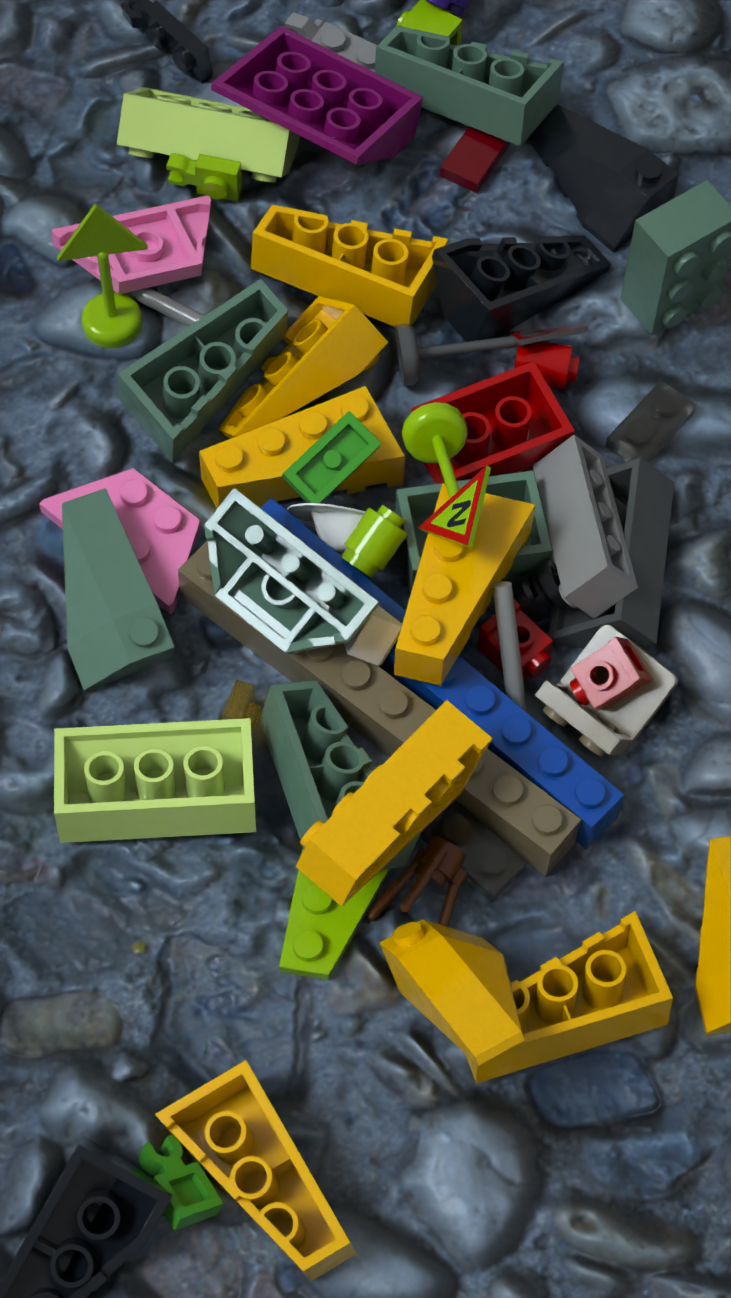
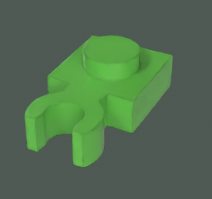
(191, 1190)

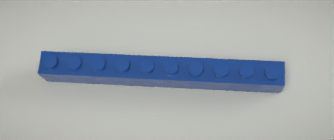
(515, 733)

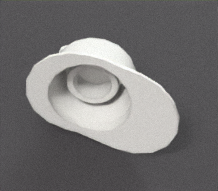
(331, 522)

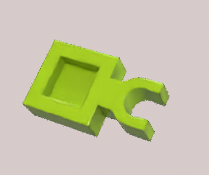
(210, 174)

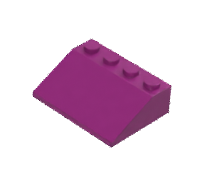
(323, 97)

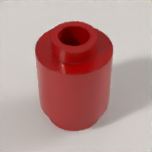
(552, 360)

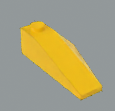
(322, 352)
(714, 959)
(456, 985)

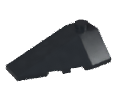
(602, 174)

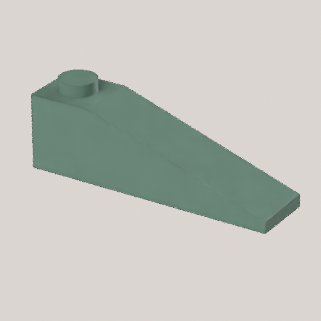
(109, 604)

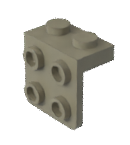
(619, 725)

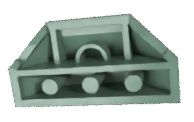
(280, 580)

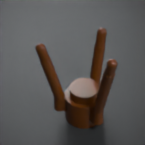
(434, 865)

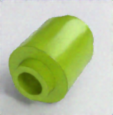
(374, 540)

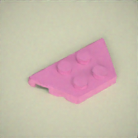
(174, 241)
(154, 523)

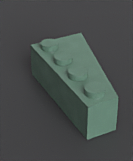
(472, 85)
(199, 369)
(314, 755)

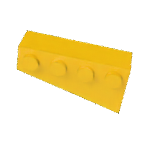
(347, 262)
(259, 457)
(457, 587)
(393, 804)
(586, 1000)
(252, 1156)

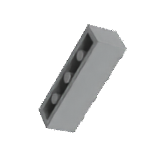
(584, 528)

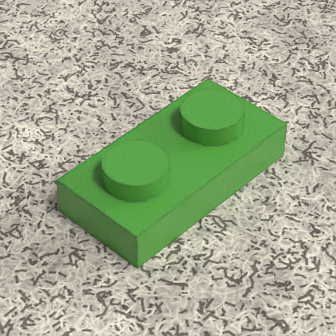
(331, 459)

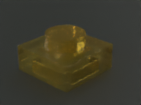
(242, 704)

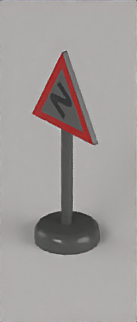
(409, 354)

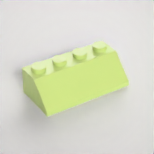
(195, 126)
(154, 780)

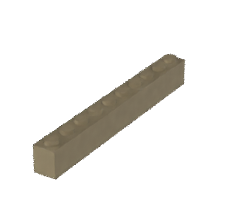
(388, 715)

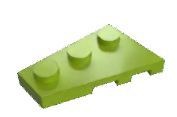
(321, 928)

